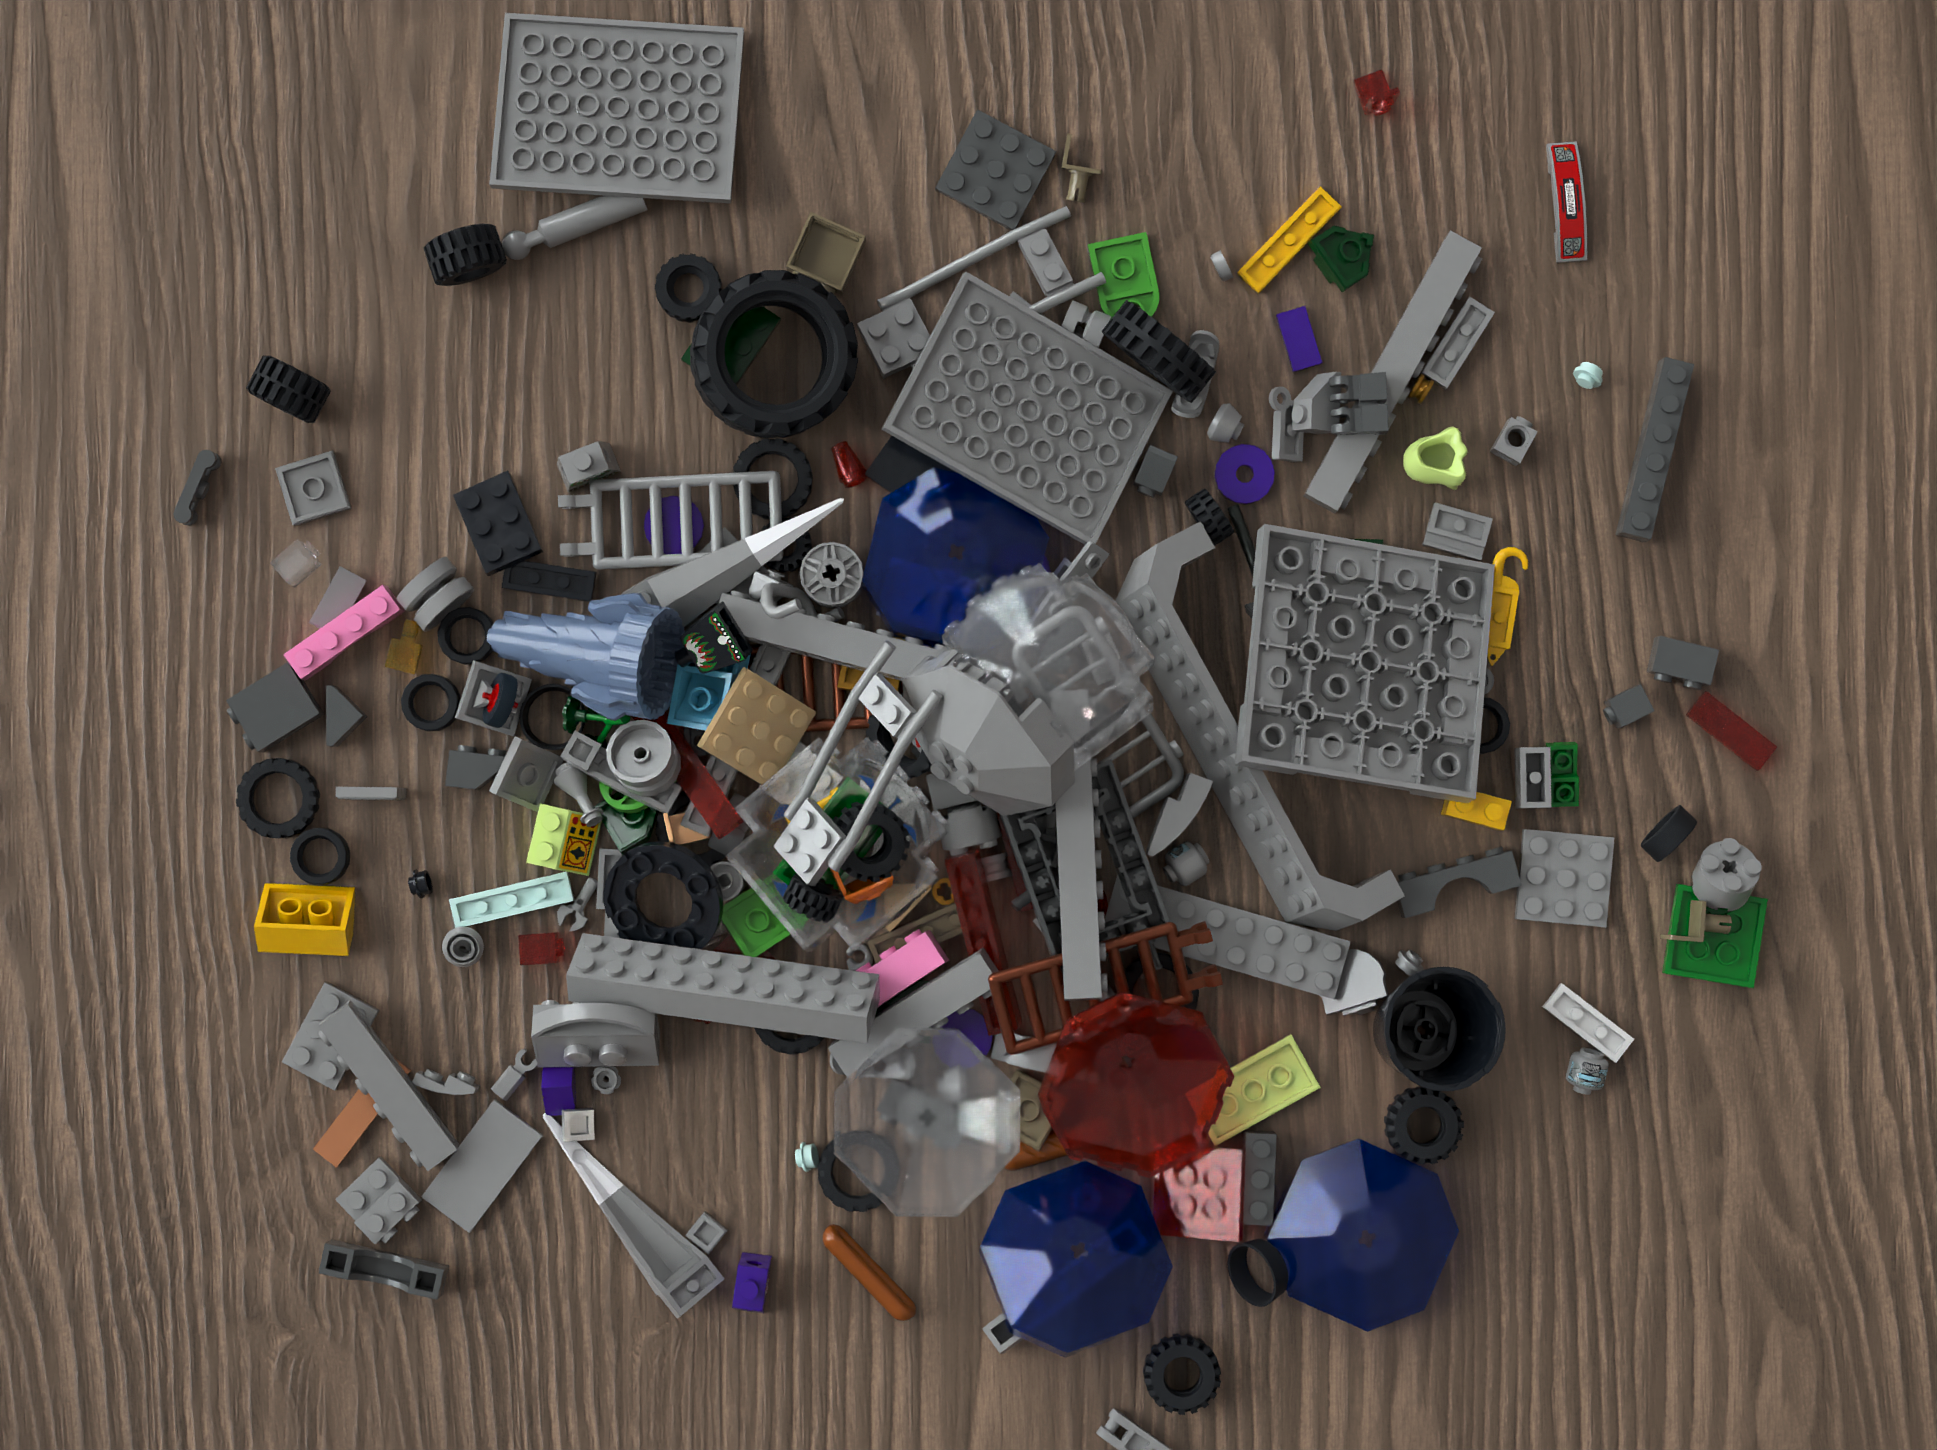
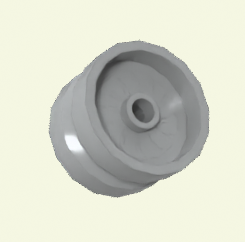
(435, 593)
(643, 758)

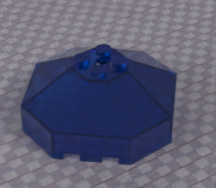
(908, 561)
(1324, 1216)
(1067, 1300)

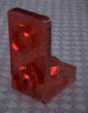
(1375, 93)

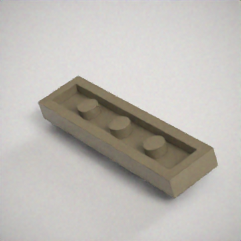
(942, 923)

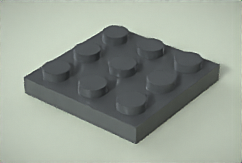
(995, 170)

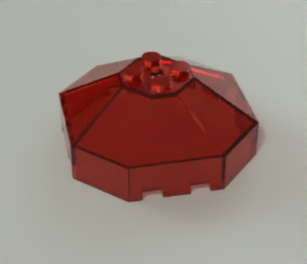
(1141, 1113)

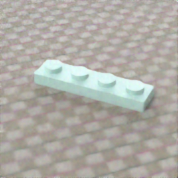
(511, 900)

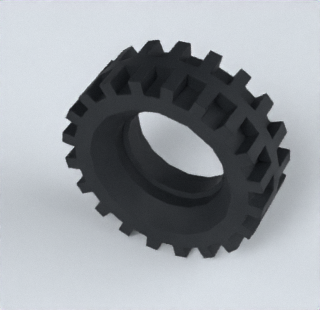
(1159, 351)

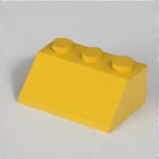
(305, 919)

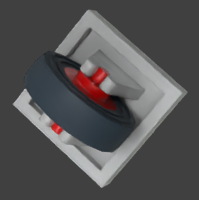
(493, 698)

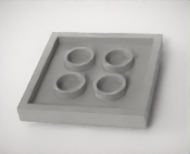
(1564, 878)

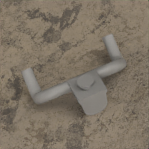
(770, 585)

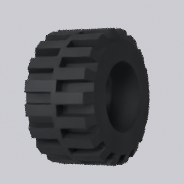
(465, 254)
(288, 389)
(891, 850)
(1447, 1136)
(1182, 1400)

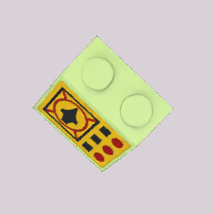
(562, 840)

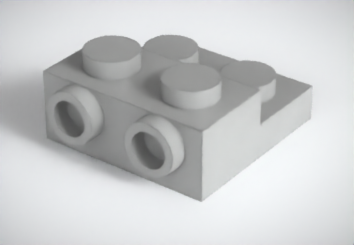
(379, 1201)

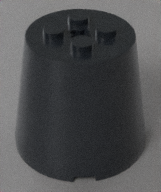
(1460, 1023)

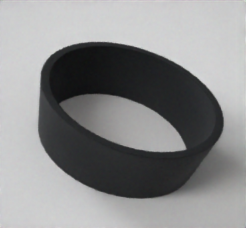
(525, 710)
(1242, 1278)

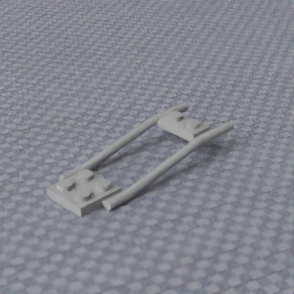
(898, 332)
(812, 838)

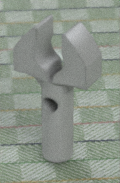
(578, 906)

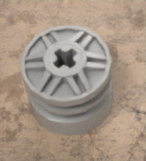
(848, 581)

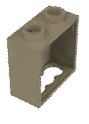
(826, 253)

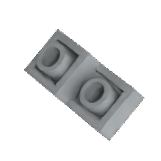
(338, 597)
(455, 1084)

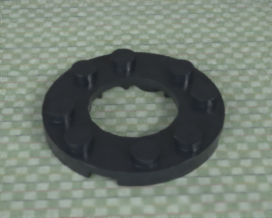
(685, 865)

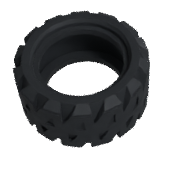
(826, 318)

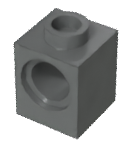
(1627, 706)

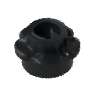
(420, 883)

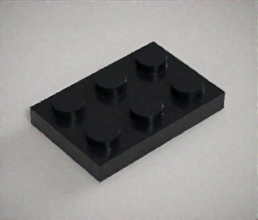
(498, 523)

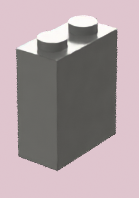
(273, 708)

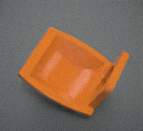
(860, 890)

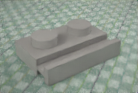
(1457, 531)

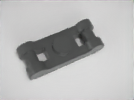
(196, 487)

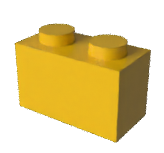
(1483, 811)

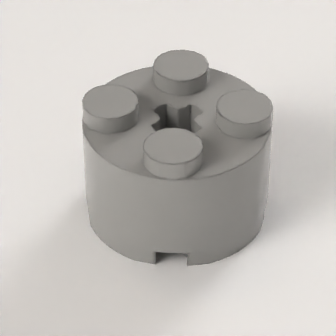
(969, 826)
(1725, 875)

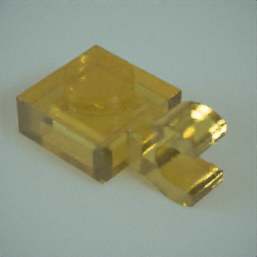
(403, 652)

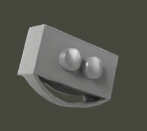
(594, 1035)

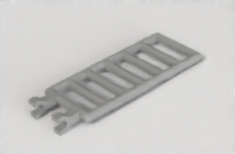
(654, 484)

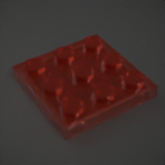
(1202, 1196)

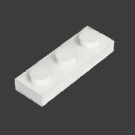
(1588, 1023)

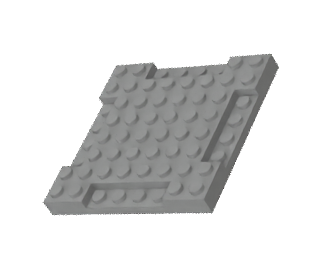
(1366, 664)

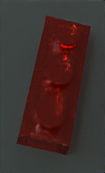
(1731, 731)

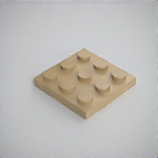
(756, 727)

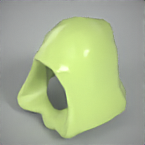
(1437, 459)

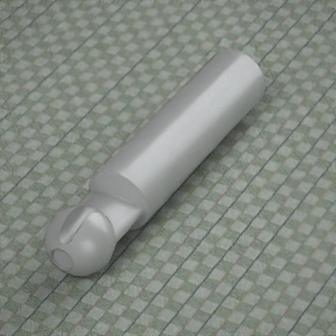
(573, 224)

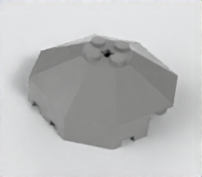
(983, 744)

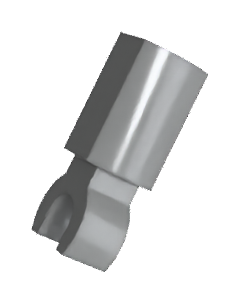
(512, 1077)

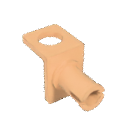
(679, 834)

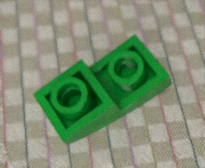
(1564, 774)

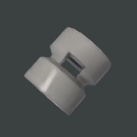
(1095, 323)
(729, 879)

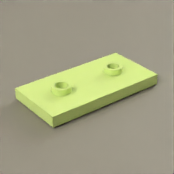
(1263, 1087)

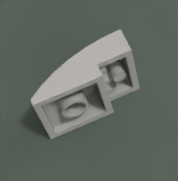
(1178, 813)

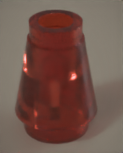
(848, 466)

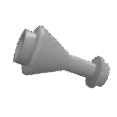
(575, 784)

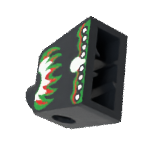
(713, 642)

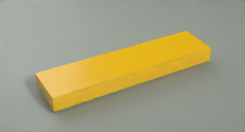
(1289, 240)

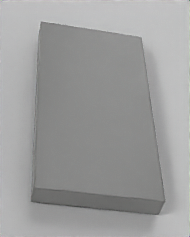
(482, 1166)

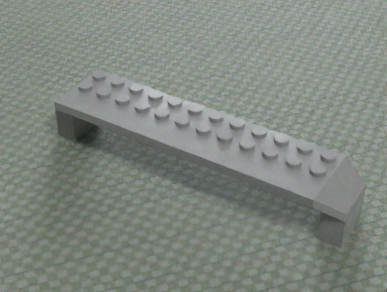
(1212, 735)

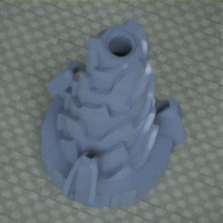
(614, 660)

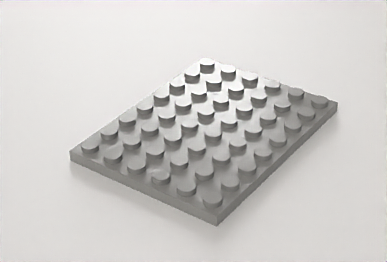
(617, 108)
(1027, 410)

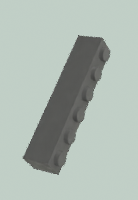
(1654, 449)

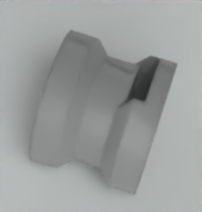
(996, 867)

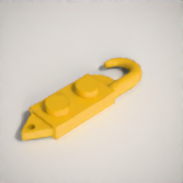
(1503, 604)

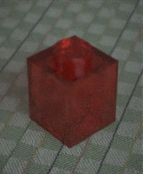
(540, 948)

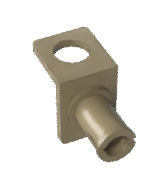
(1079, 175)
(1701, 922)

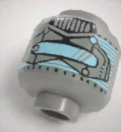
(1185, 863)
(1587, 1070)

